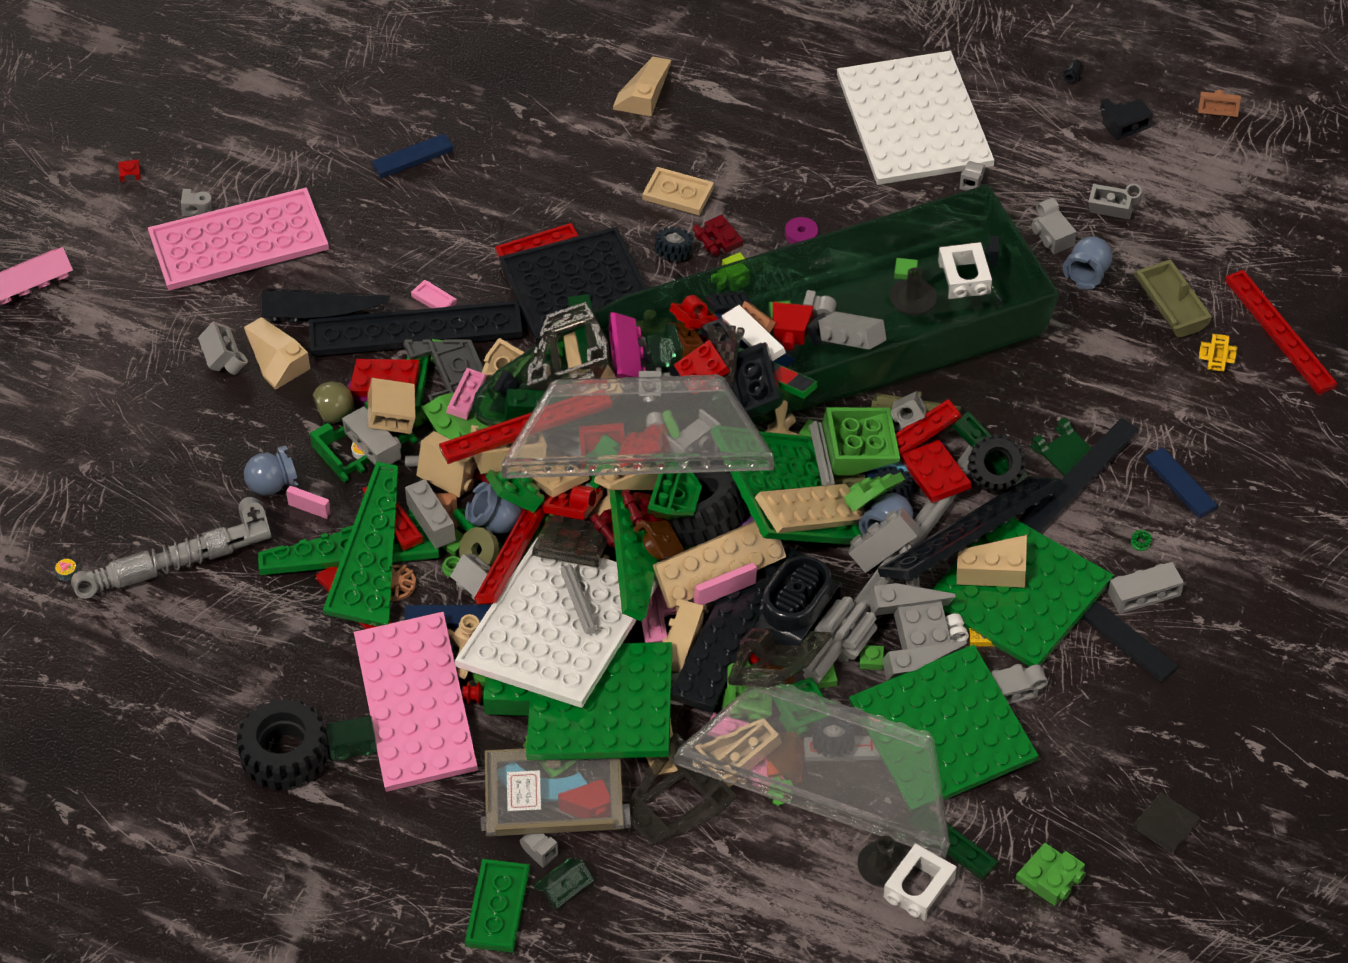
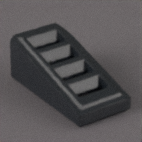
(726, 301)

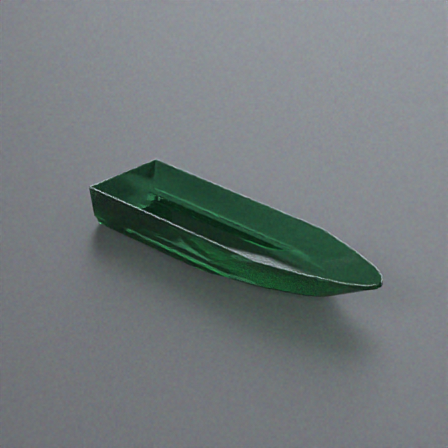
(858, 272)

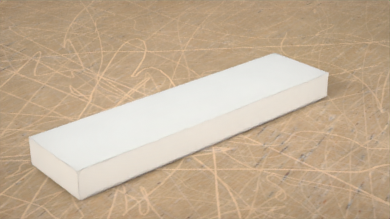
(754, 331)

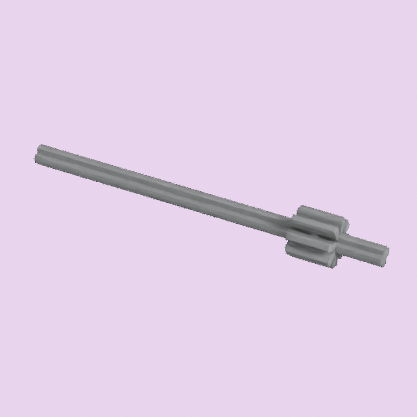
(852, 620)

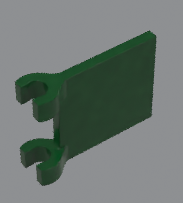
(1063, 451)

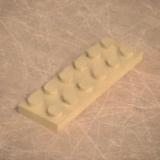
(808, 508)
(714, 558)

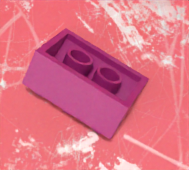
(624, 346)

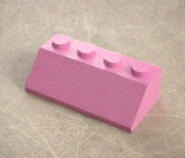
(33, 273)

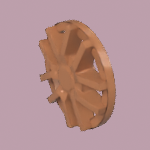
(399, 581)

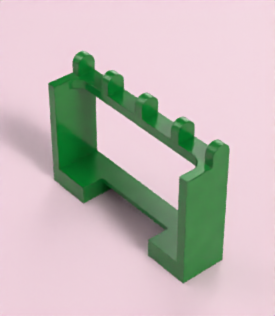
(325, 436)

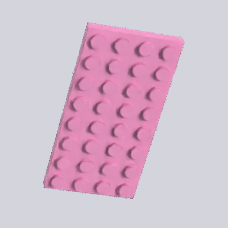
(237, 238)
(415, 701)

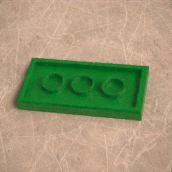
(497, 905)

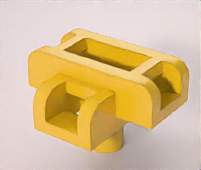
(1218, 351)

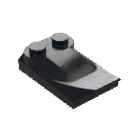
(756, 381)

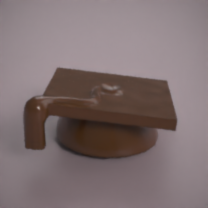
(660, 539)

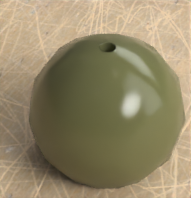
(333, 401)

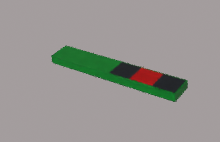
(793, 381)

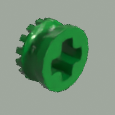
(1145, 536)

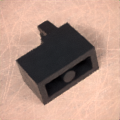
(1125, 119)

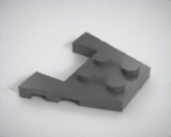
(450, 358)

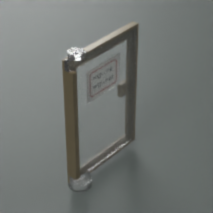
(551, 795)

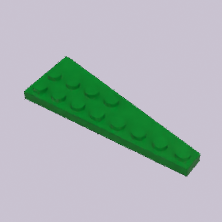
(328, 551)
(632, 559)
(365, 571)

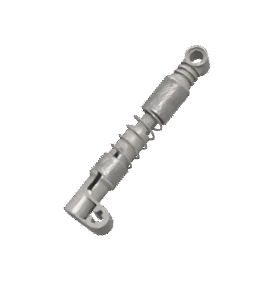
(210, 545)

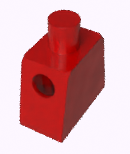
(791, 323)

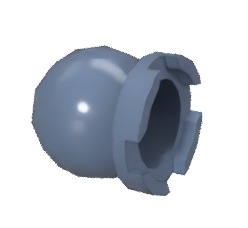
(1088, 262)
(268, 472)
(881, 507)
(491, 510)

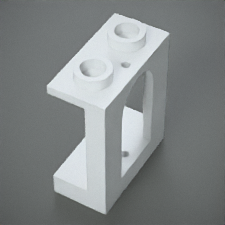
(965, 254)
(940, 869)

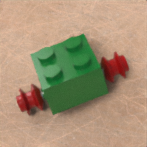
(498, 697)

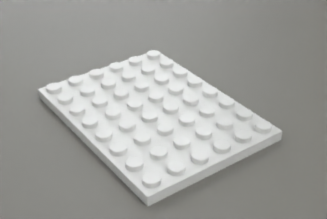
(914, 117)
(537, 637)

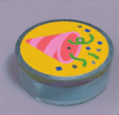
(65, 568)

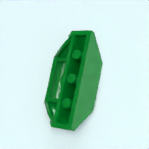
(674, 495)

